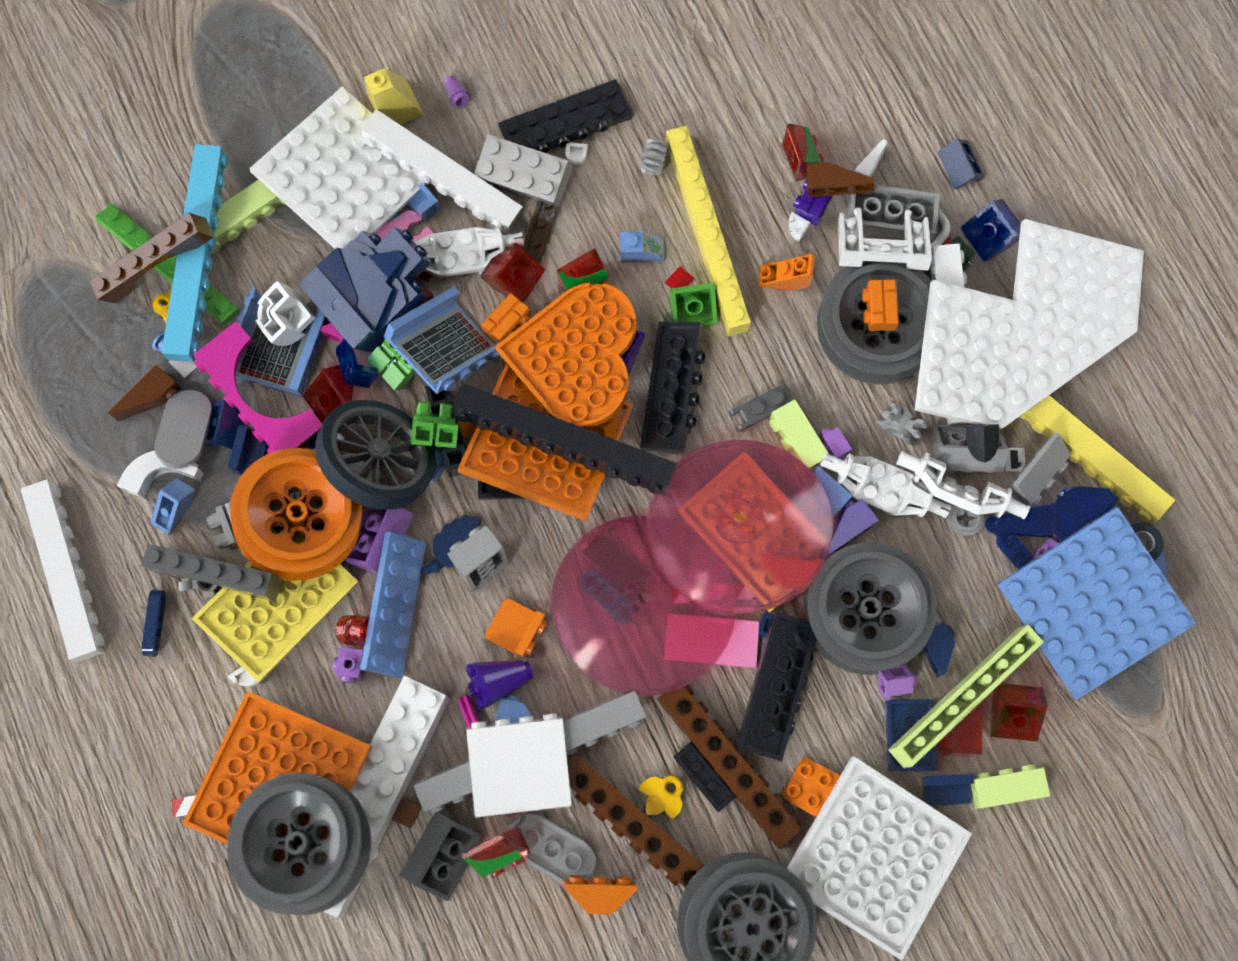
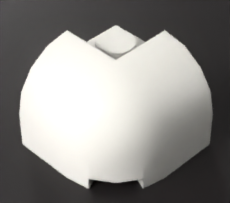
(283, 315)

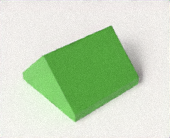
(694, 304)

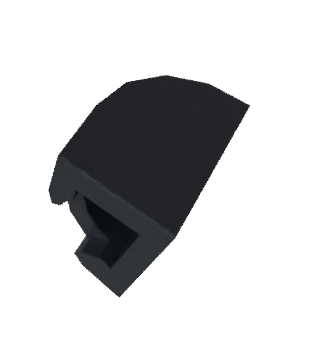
(982, 441)

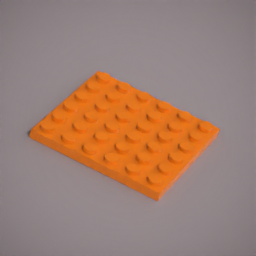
(530, 471)
(264, 744)

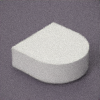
(576, 153)

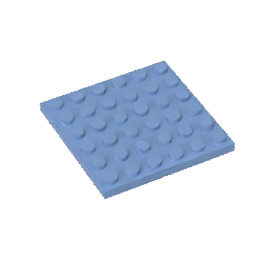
(1096, 603)

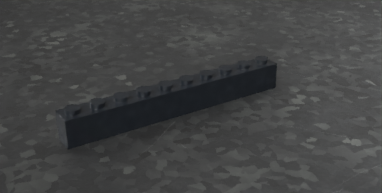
(563, 439)

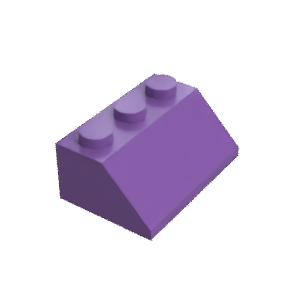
(369, 544)

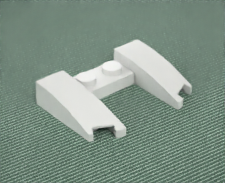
(913, 250)

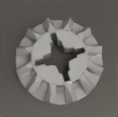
(972, 527)

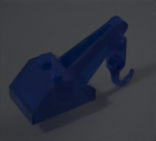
(1056, 520)

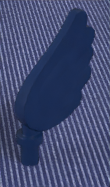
(450, 534)

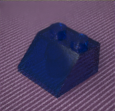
(992, 229)

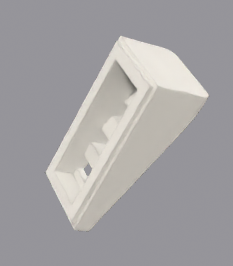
(871, 161)

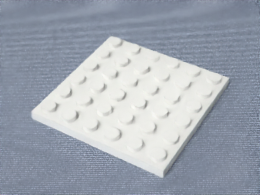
(334, 176)
(877, 857)

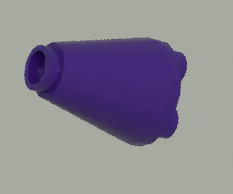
(496, 680)

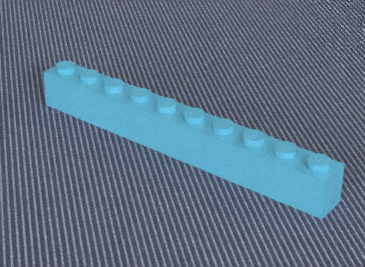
(192, 267)

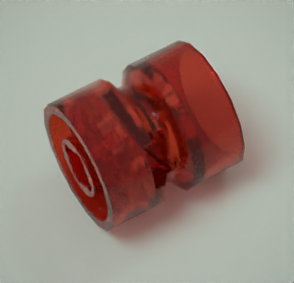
(352, 629)

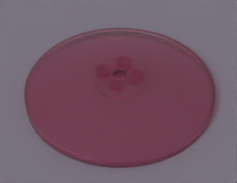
(747, 562)
(615, 635)

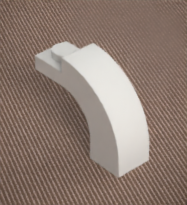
(146, 468)

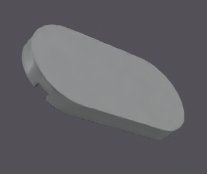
(183, 429)
(555, 849)

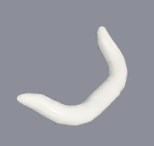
(945, 229)

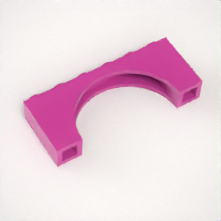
(221, 360)

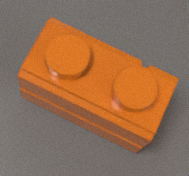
(881, 305)
(506, 319)

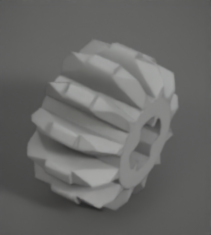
(654, 156)

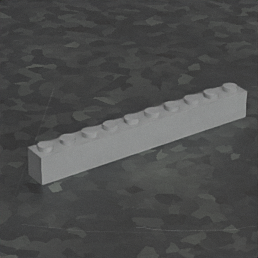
(579, 729)

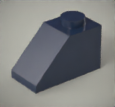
(940, 648)

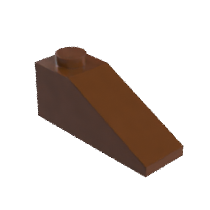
(833, 180)
(147, 394)

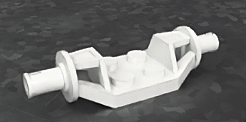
(464, 249)
(884, 486)
(961, 496)

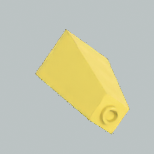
(392, 96)

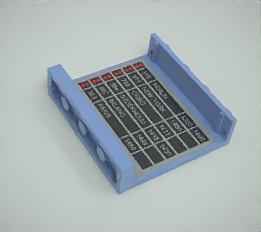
(441, 342)
(273, 365)

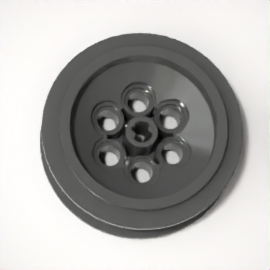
(849, 348)
(887, 572)
(257, 840)
(741, 879)

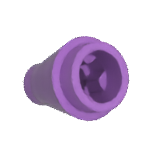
(457, 93)

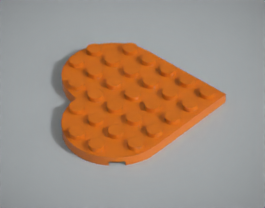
(574, 353)

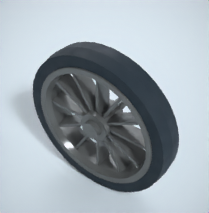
(375, 455)

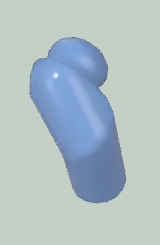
(440, 464)

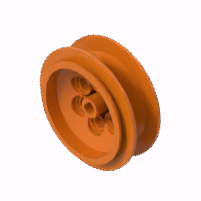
(270, 483)

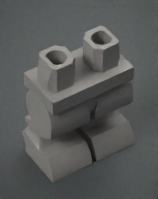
(222, 518)

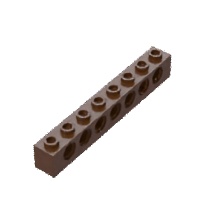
(578, 766)
(777, 834)

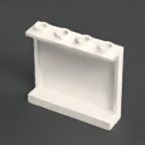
(518, 765)

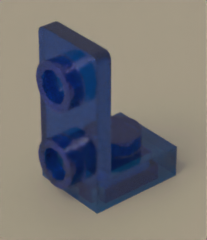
(353, 373)

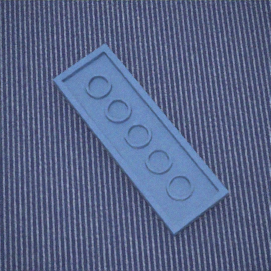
(393, 605)

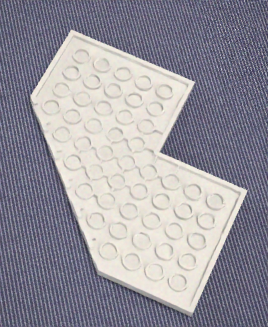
(1001, 356)

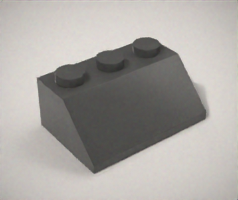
(437, 858)

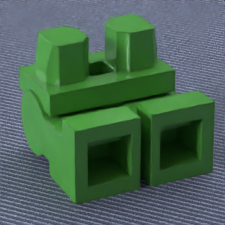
(392, 365)
(434, 426)

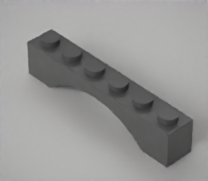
(211, 571)

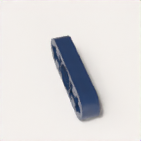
(153, 623)

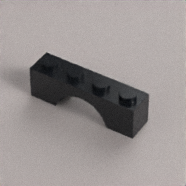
(451, 456)

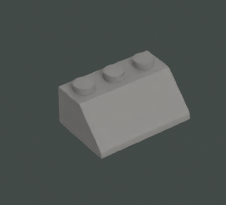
(951, 447)
(1040, 471)

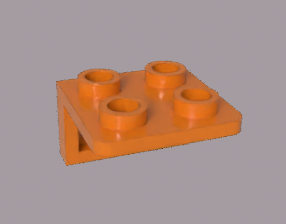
(516, 628)
(810, 786)

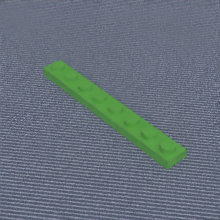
(134, 236)

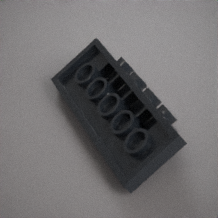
(568, 118)
(673, 387)
(777, 687)

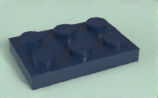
(900, 717)

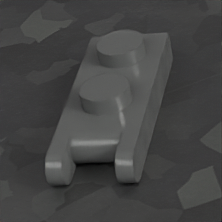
(760, 407)

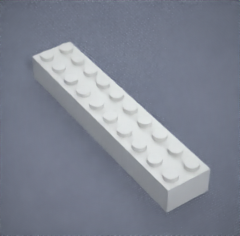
(393, 761)

